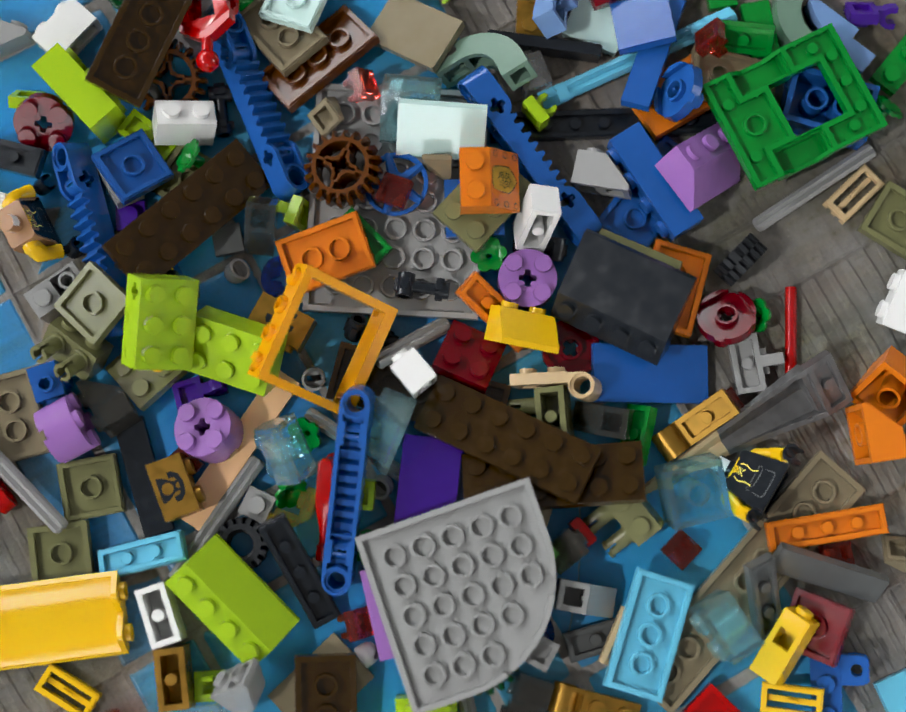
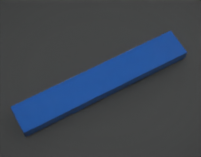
(649, 67)

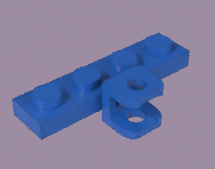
(834, 678)

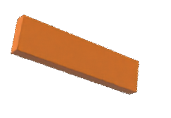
(827, 527)

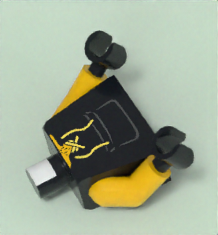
(757, 480)

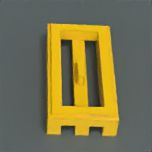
(73, 680)
(819, 703)

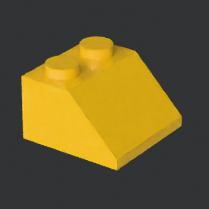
(522, 328)

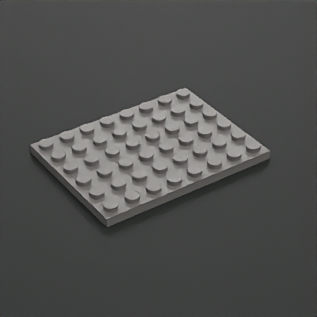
(416, 237)

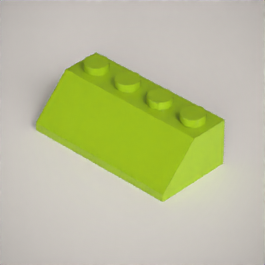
(232, 600)

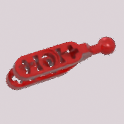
(208, 29)

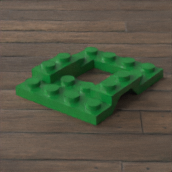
(758, 126)

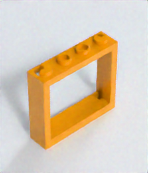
(285, 310)

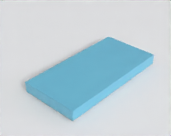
(648, 635)

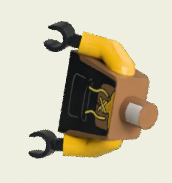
(29, 226)

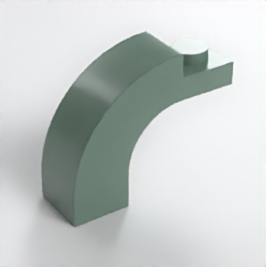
(788, 21)
(490, 51)

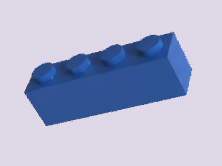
(637, 159)

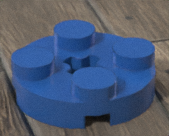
(679, 91)

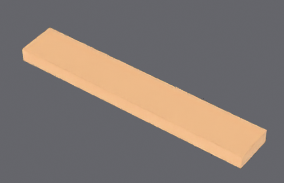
(219, 476)

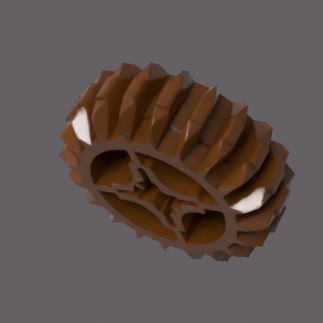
(167, 66)
(349, 147)

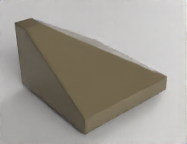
(326, 115)
(438, 164)
(894, 551)

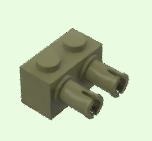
(71, 350)
(549, 405)
(637, 523)

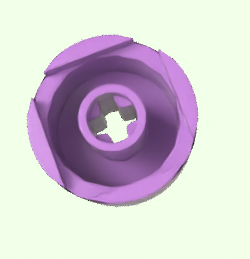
(538, 268)
(66, 428)
(208, 430)

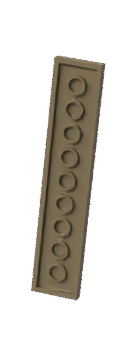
(816, 489)

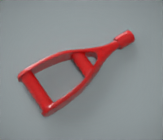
(322, 497)

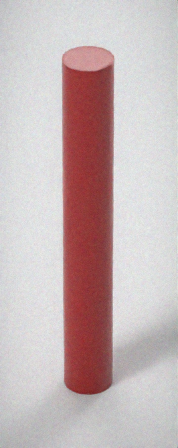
(790, 327)

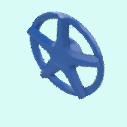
(408, 174)

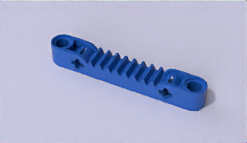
(483, 88)
(258, 113)
(74, 165)
(347, 489)

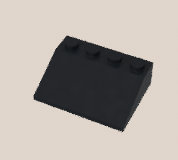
(623, 296)

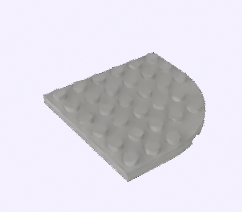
(463, 592)

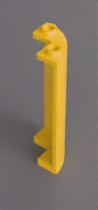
(63, 620)

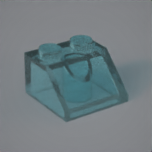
(406, 87)
(389, 424)
(284, 449)

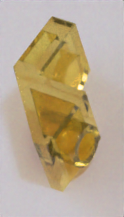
(307, 508)

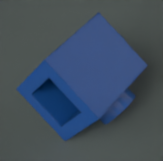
(46, 385)

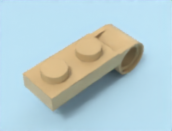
(529, 379)

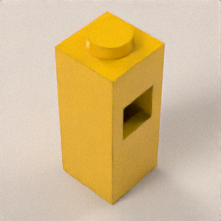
(785, 644)

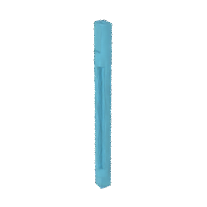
(622, 65)

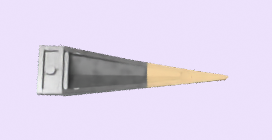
(790, 402)

